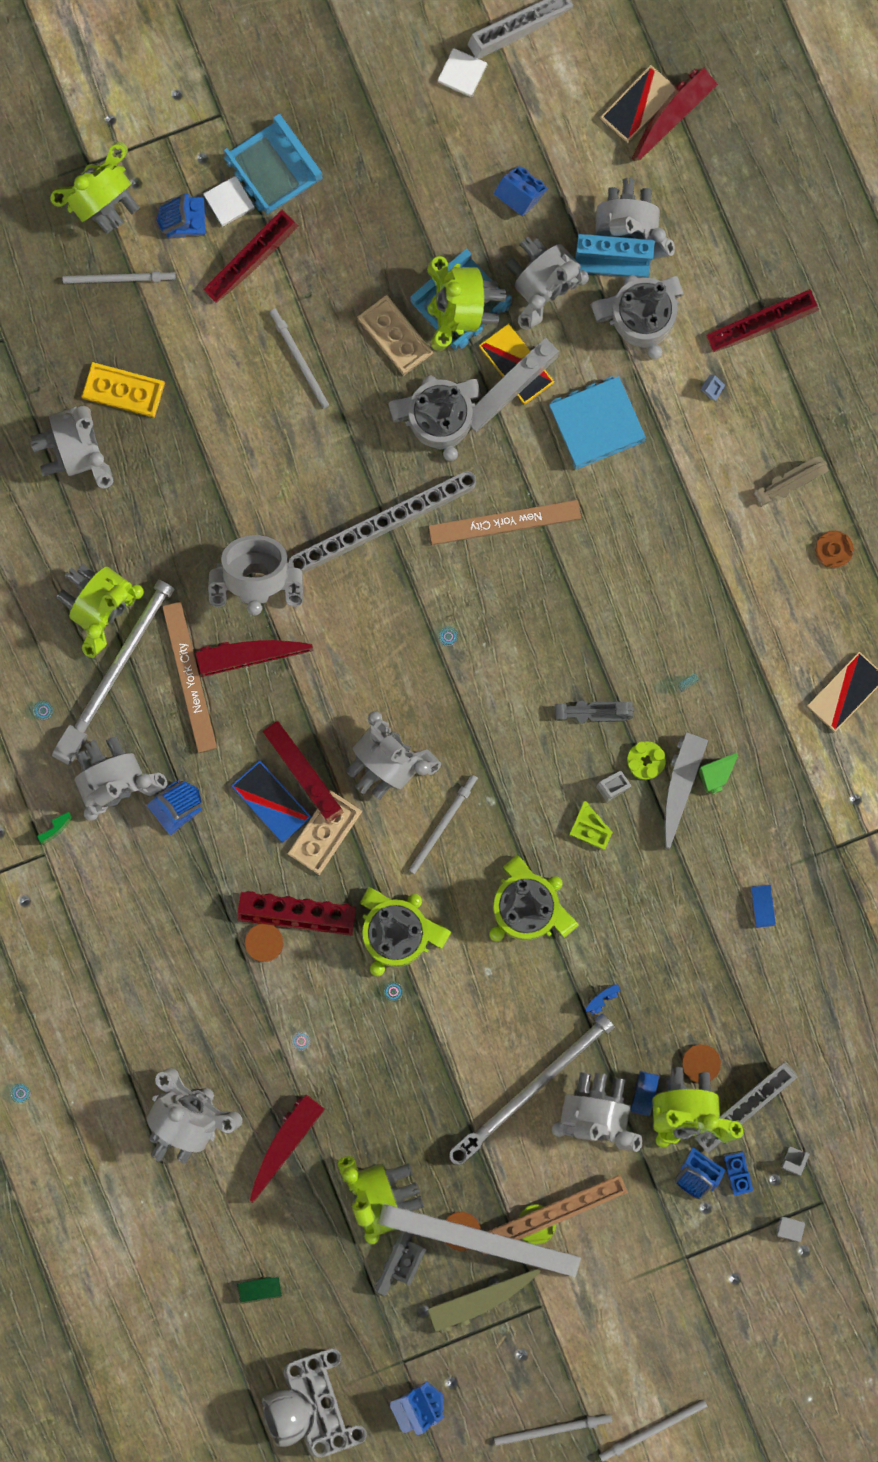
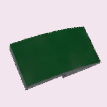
(259, 1290)

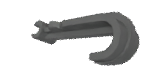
(595, 711)

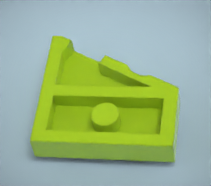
(591, 828)

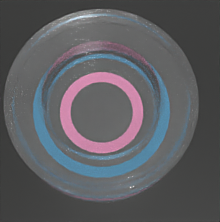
(301, 1041)

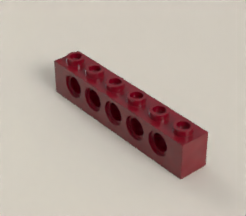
(303, 920)

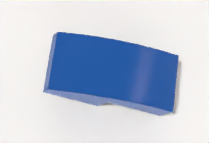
(763, 906)
(596, 1004)
(644, 1092)
(738, 1173)

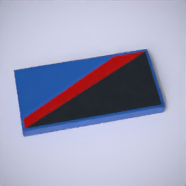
(271, 801)

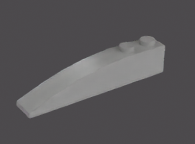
(516, 26)
(513, 383)
(681, 781)
(752, 1101)

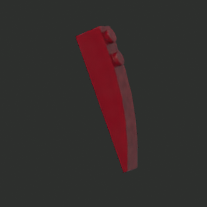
(676, 107)
(252, 255)
(764, 321)
(245, 654)
(303, 772)
(287, 1139)

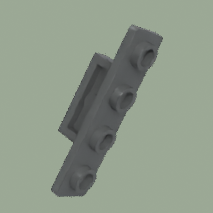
(401, 1264)

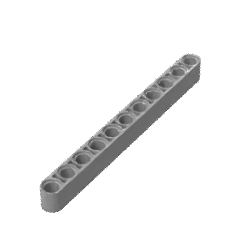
(388, 515)
(479, 1240)

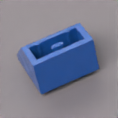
(520, 190)

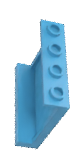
(614, 255)
(597, 422)

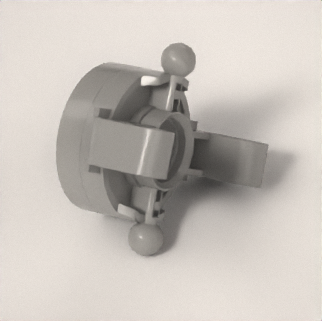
(250, 556)

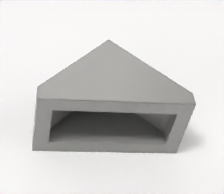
(613, 786)

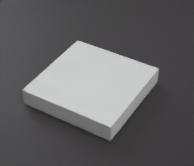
(462, 72)
(229, 201)

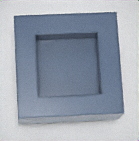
(712, 387)

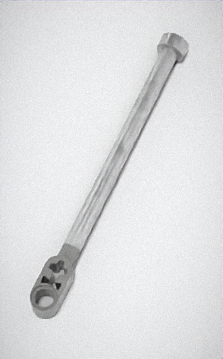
(74, 735)
(602, 1025)

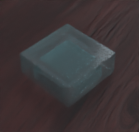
(688, 682)

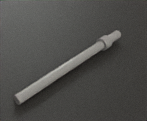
(155, 276)
(281, 326)
(463, 793)
(590, 1422)
(619, 1448)

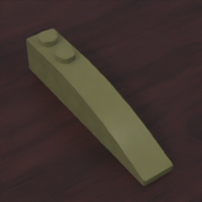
(471, 1305)

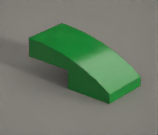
(59, 825)

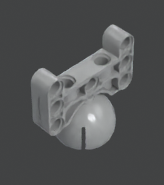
(298, 1411)

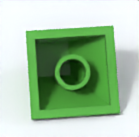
(716, 774)

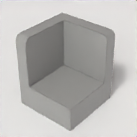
(795, 1161)
(790, 1229)

